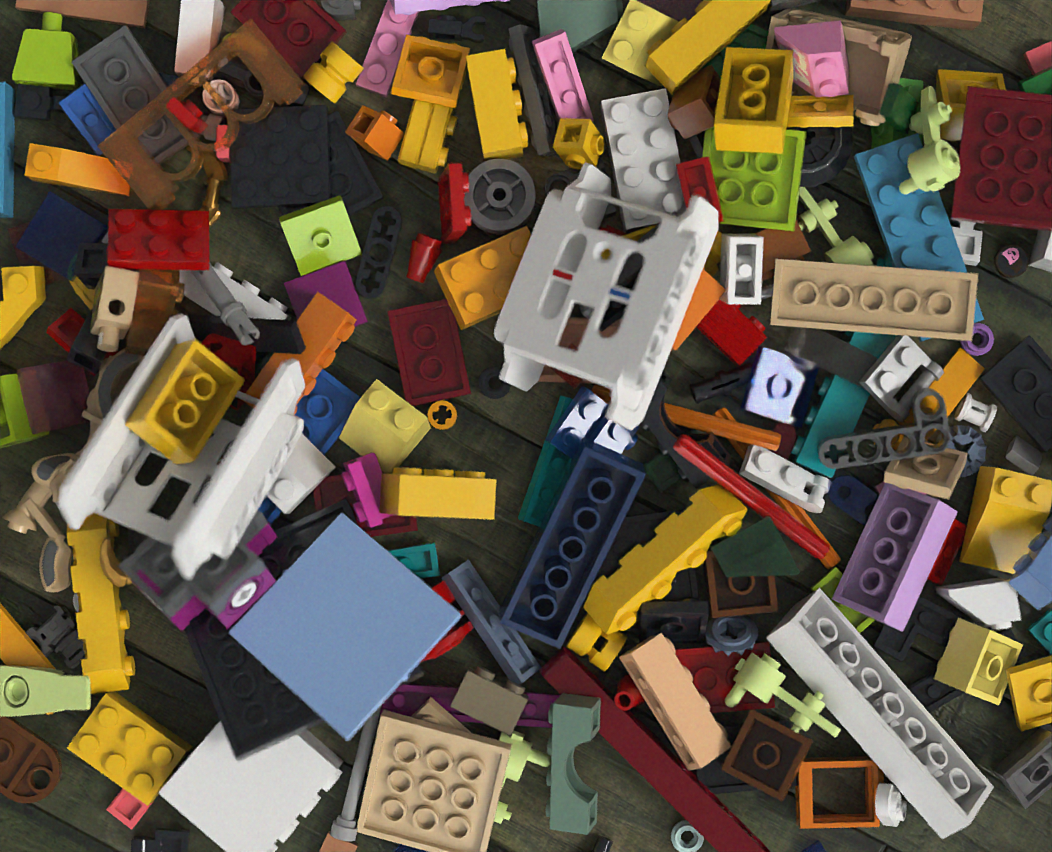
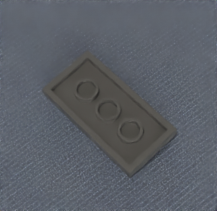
(125, 83)

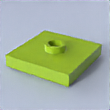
(320, 235)

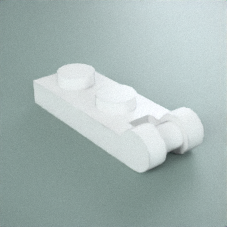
(785, 478)

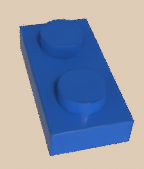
(87, 117)

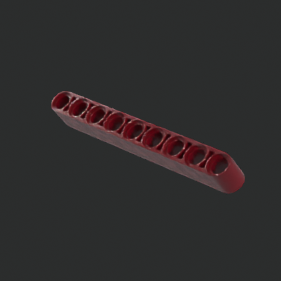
(653, 759)

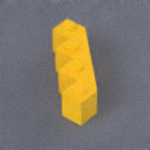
(22, 295)
(651, 569)
(100, 614)

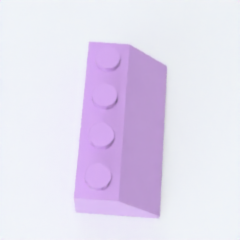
(894, 555)

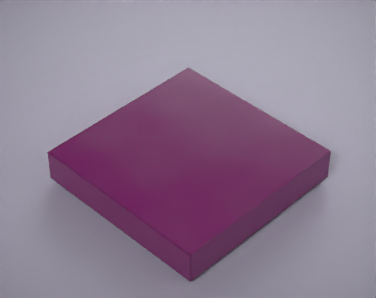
(333, 283)

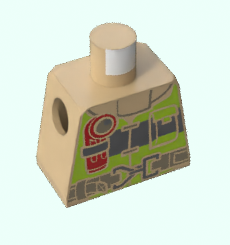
(113, 306)

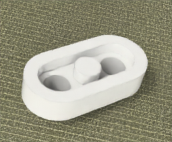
(889, 805)

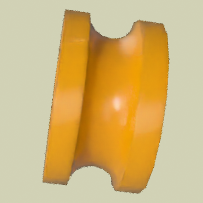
(435, 408)

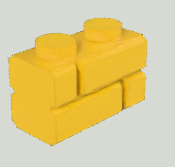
(426, 136)

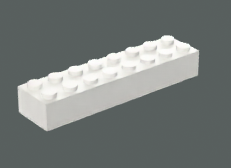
(881, 713)

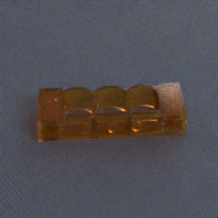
(138, 165)

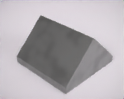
(1028, 768)

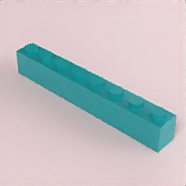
(839, 403)

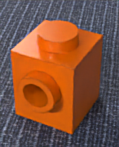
(375, 132)

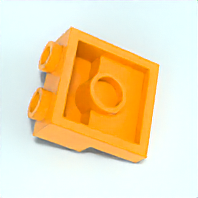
(430, 71)

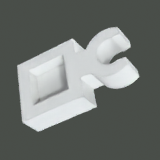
(968, 241)

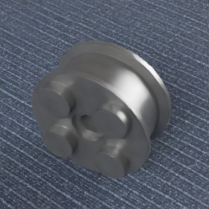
(503, 177)

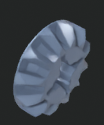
(976, 450)
(739, 626)

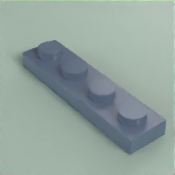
(484, 615)

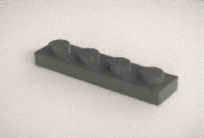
(537, 98)

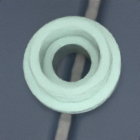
(679, 844)

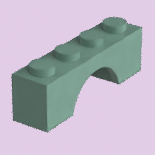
(571, 802)

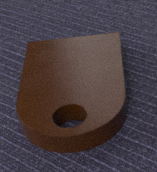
(20, 757)

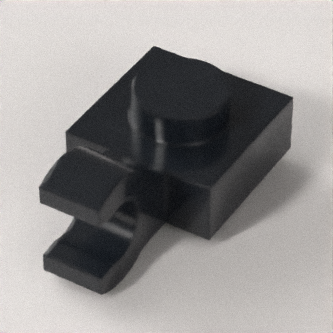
(447, 28)
(36, 102)
(165, 841)

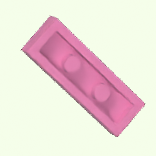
(385, 51)
(562, 76)

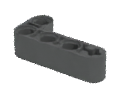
(882, 437)

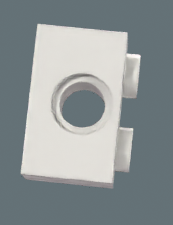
(741, 268)

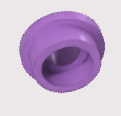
(986, 340)

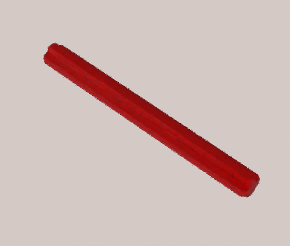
(751, 496)

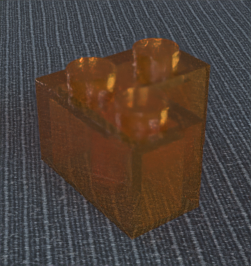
(152, 308)

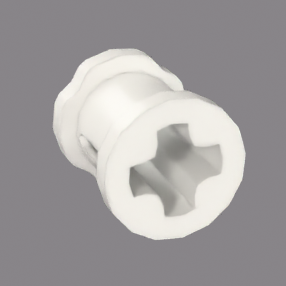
(975, 412)

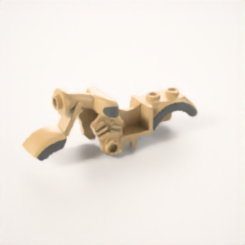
(53, 471)

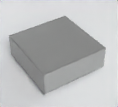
(1024, 455)

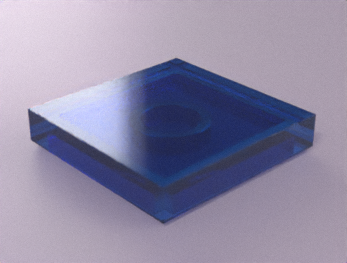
(56, 235)
(779, 387)

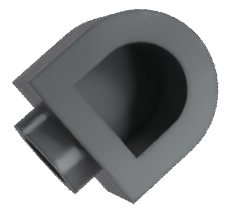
(341, 9)

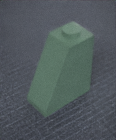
(580, 19)

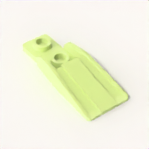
(41, 691)

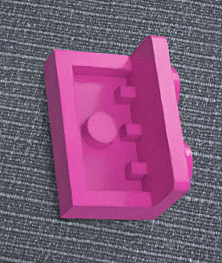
(364, 478)

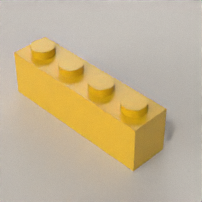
(700, 39)

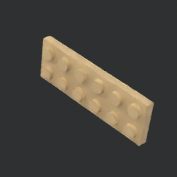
(874, 299)

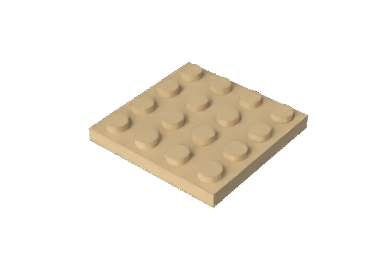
(432, 786)

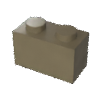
(490, 700)

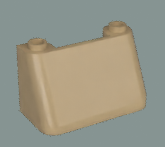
(873, 54)

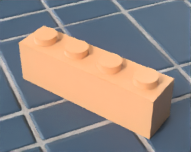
(675, 701)

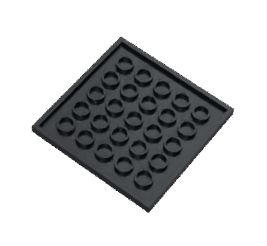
(247, 696)

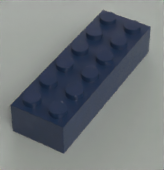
(571, 543)

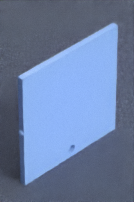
(345, 625)

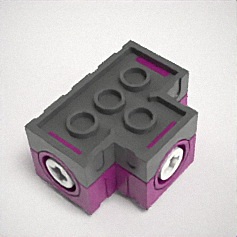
(219, 584)

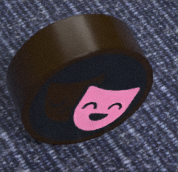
(1011, 261)

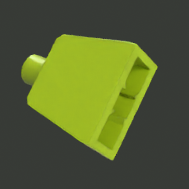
(47, 56)

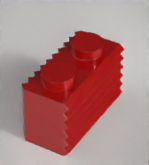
(732, 331)

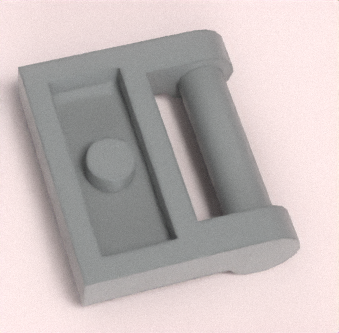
(893, 370)

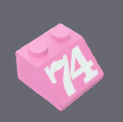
(818, 57)

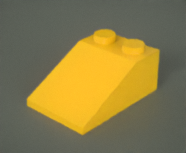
(1004, 517)

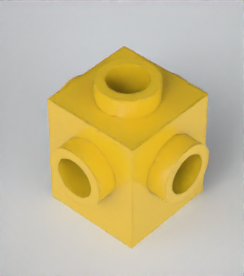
(578, 142)

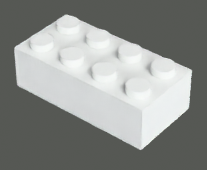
(643, 156)

